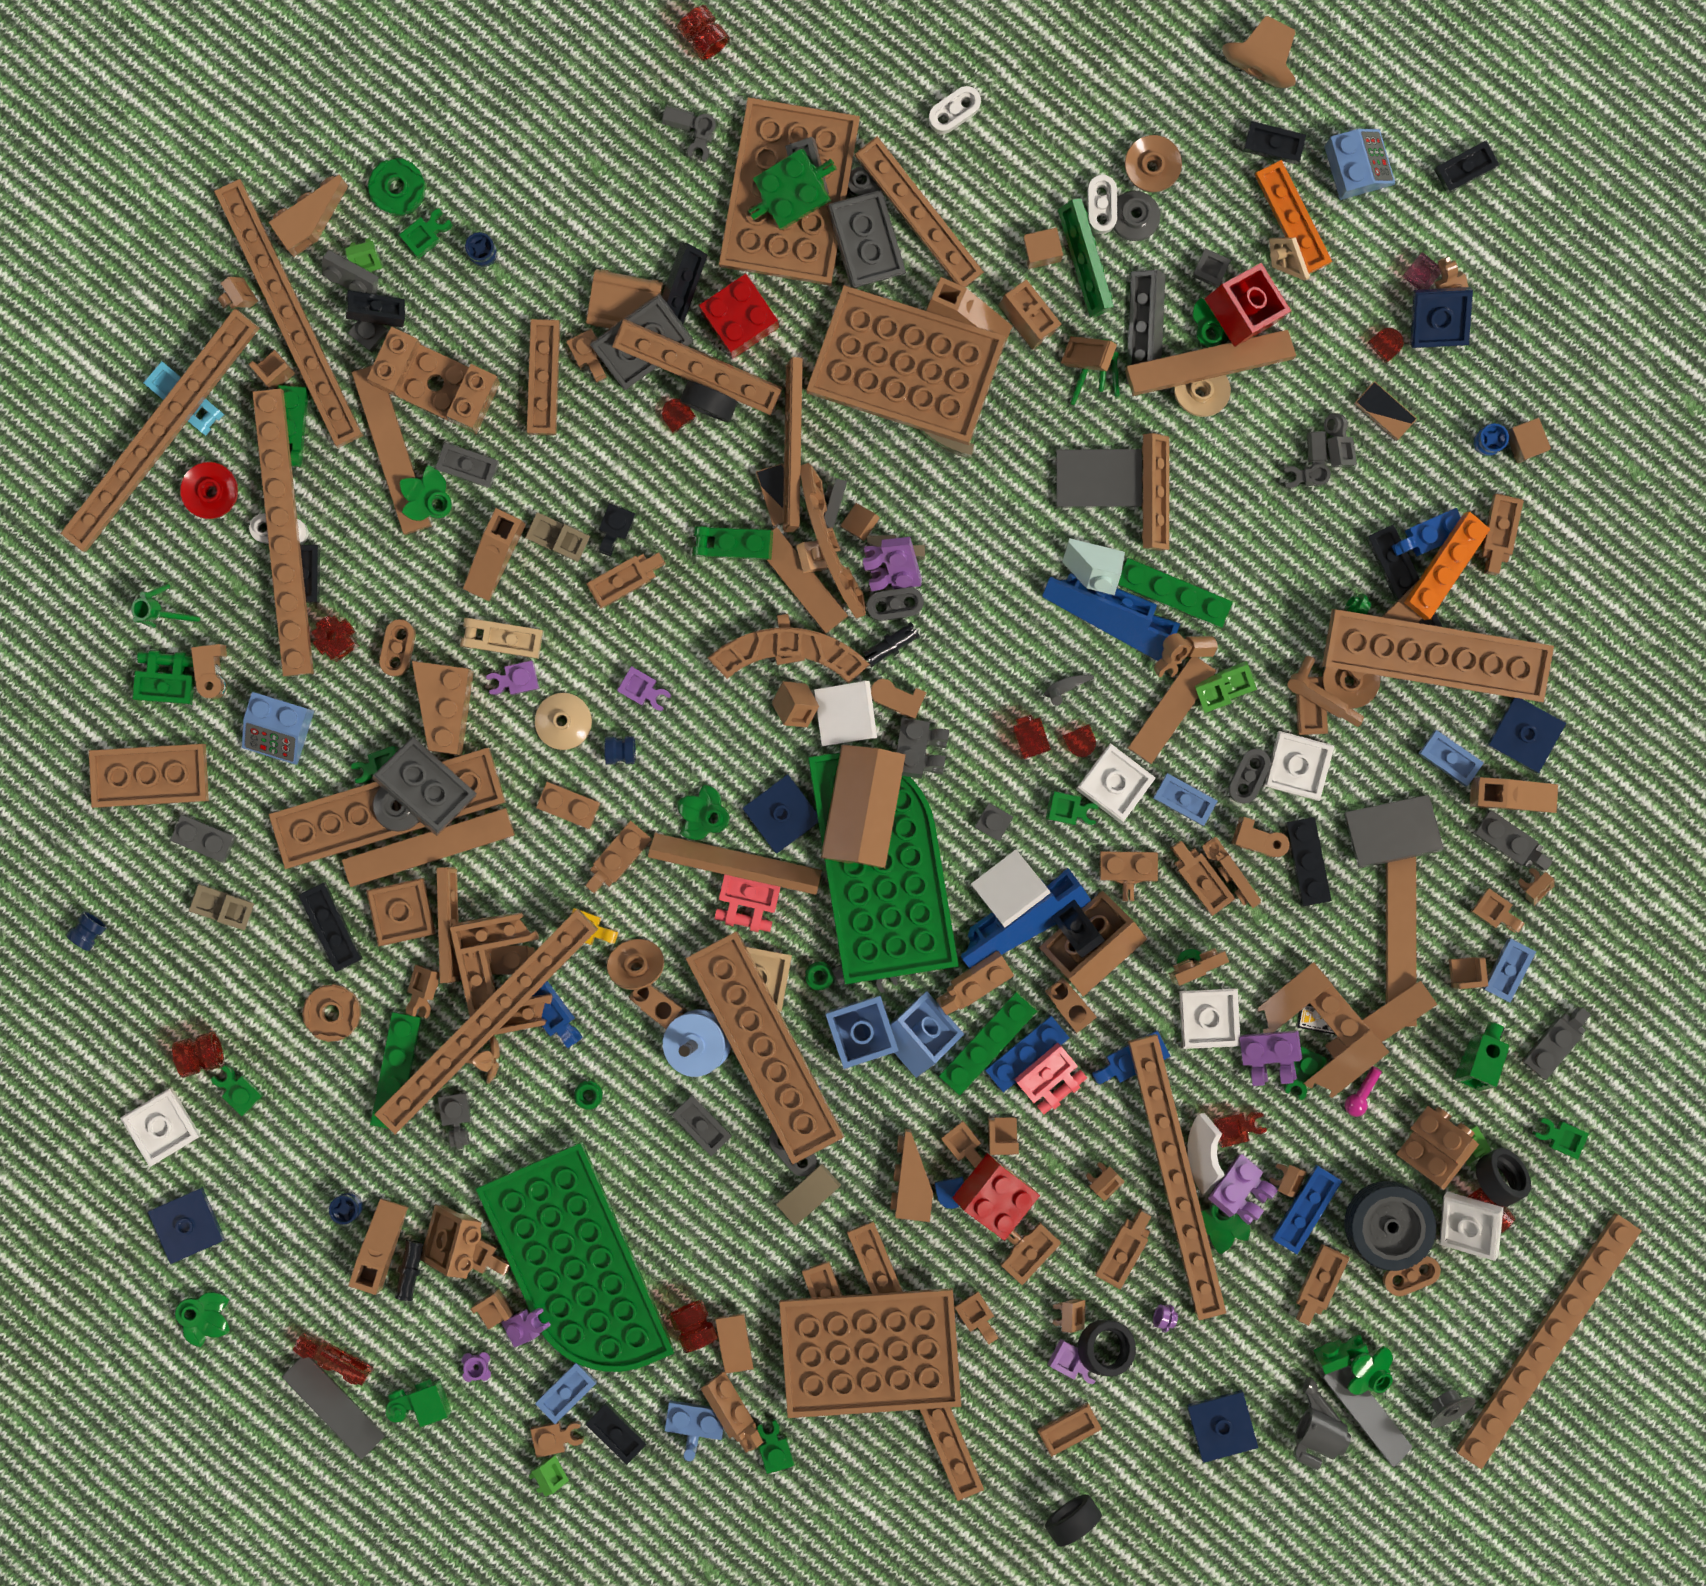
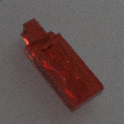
(333, 1358)

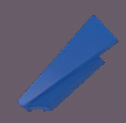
(1119, 615)
(991, 936)

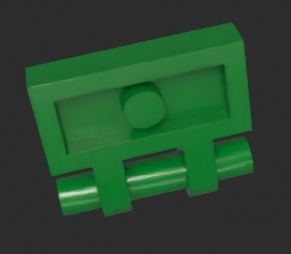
(162, 686)

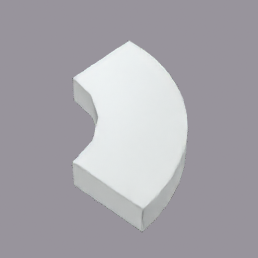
(1203, 1154)

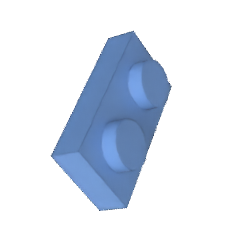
(1450, 758)
(1185, 799)
(1509, 970)
(565, 1392)

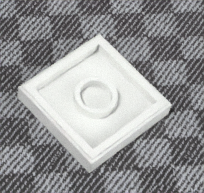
(845, 713)
(1299, 766)
(1115, 783)
(1010, 888)
(1209, 1018)
(160, 1127)
(1471, 1226)

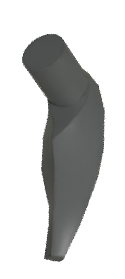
(1063, 686)

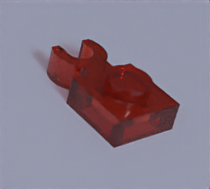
(1236, 1128)

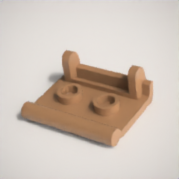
(617, 296)

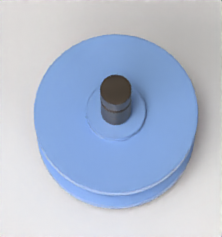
(695, 1043)

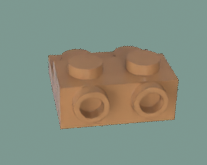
(1438, 1146)
(451, 1242)

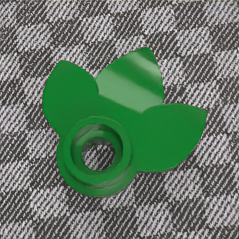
(1206, 320)
(422, 493)
(699, 812)
(1224, 1228)
(207, 1320)
(1371, 1372)

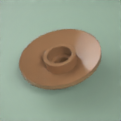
(1155, 150)
(1356, 695)
(633, 955)

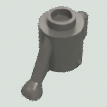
(1319, 1430)

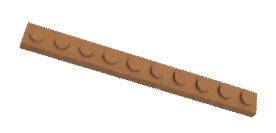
(288, 313)
(160, 430)
(283, 532)
(486, 1021)
(1177, 1177)
(1548, 1340)
(939, 1421)

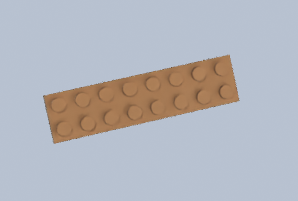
(1437, 655)
(348, 818)
(765, 1047)

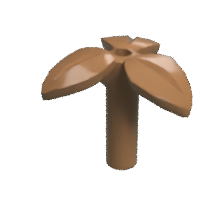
(486, 1060)

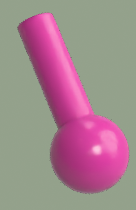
(1356, 1104)

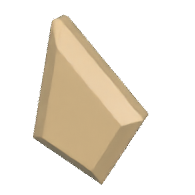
(1287, 257)

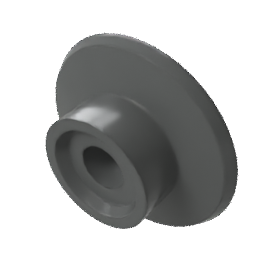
(1136, 228)
(388, 817)
(1450, 1408)

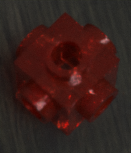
(343, 642)

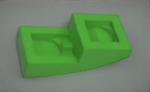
(1224, 686)

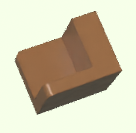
(1043, 248)
(273, 370)
(1528, 440)
(795, 704)
(1468, 972)
(1002, 1136)
(493, 1309)

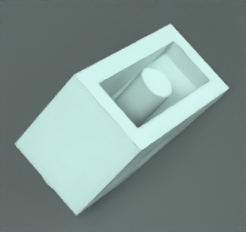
(1094, 565)

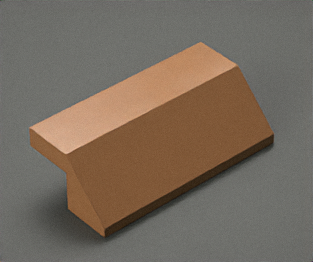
(863, 806)

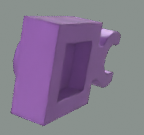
(518, 679)
(640, 687)
(524, 1326)
(1067, 1361)

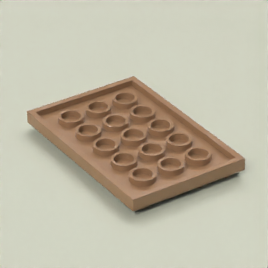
(808, 246)
(906, 365)
(870, 1353)

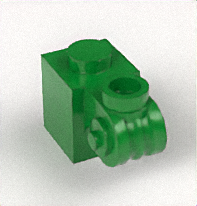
(426, 1400)

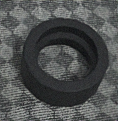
(708, 401)
(1492, 1182)
(1086, 1348)
(1073, 1520)

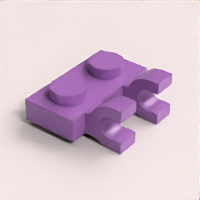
(900, 561)
(1271, 1048)
(1235, 1186)

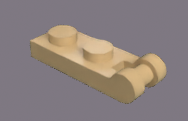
(502, 638)

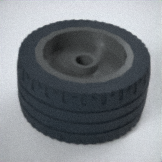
(1368, 1220)

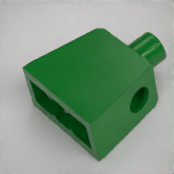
(1483, 1059)

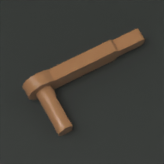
(1300, 684)

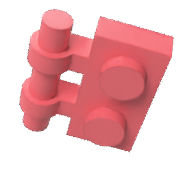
(749, 894)
(1048, 1072)

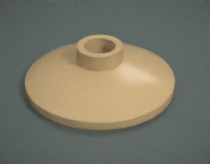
(1215, 397)
(577, 726)

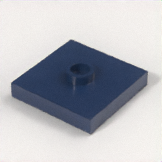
(1441, 317)
(1526, 734)
(781, 814)
(186, 1225)
(1222, 1426)

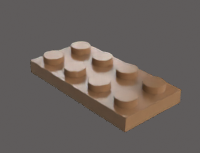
(148, 775)

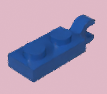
(1428, 534)
(558, 1017)
(1122, 1065)

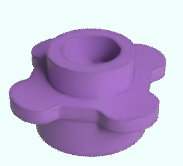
(472, 1374)

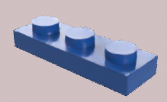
(1026, 1052)
(1306, 1209)

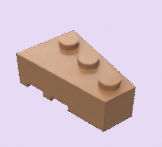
(444, 704)

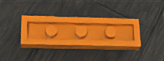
(1293, 215)
(1447, 566)

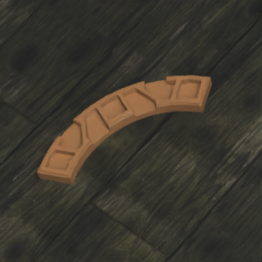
(827, 541)
(789, 642)

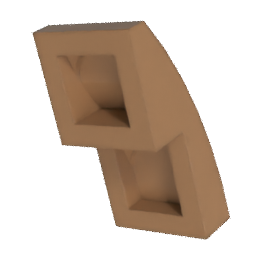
(734, 1343)

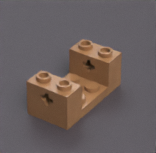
(406, 368)

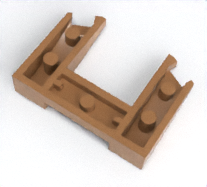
(471, 944)
(1362, 1044)

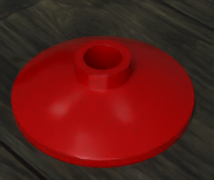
(199, 481)

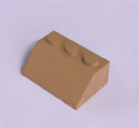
(1120, 937)

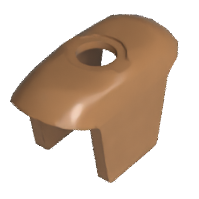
(1264, 53)

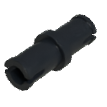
(890, 644)
(409, 1270)

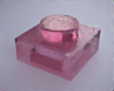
(1422, 272)

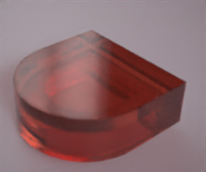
(1387, 343)
(677, 415)
(1080, 741)

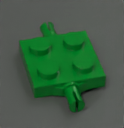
(792, 189)

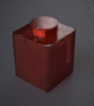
(1030, 737)

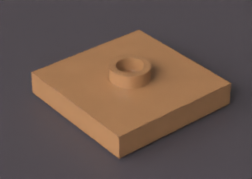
(401, 912)

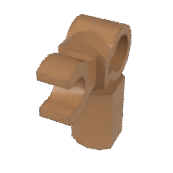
(1178, 648)

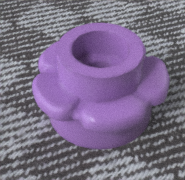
(1165, 1317)

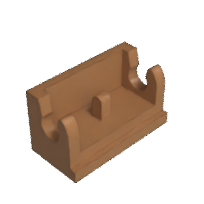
(1029, 314)

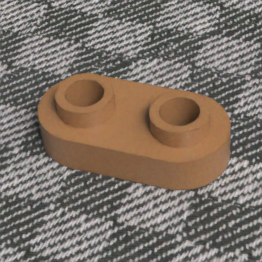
(393, 648)
(1411, 1277)

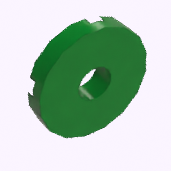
(403, 202)

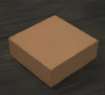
(860, 522)

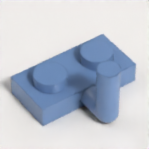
(694, 1422)

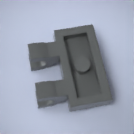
(913, 740)

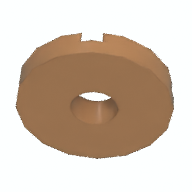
(348, 1008)

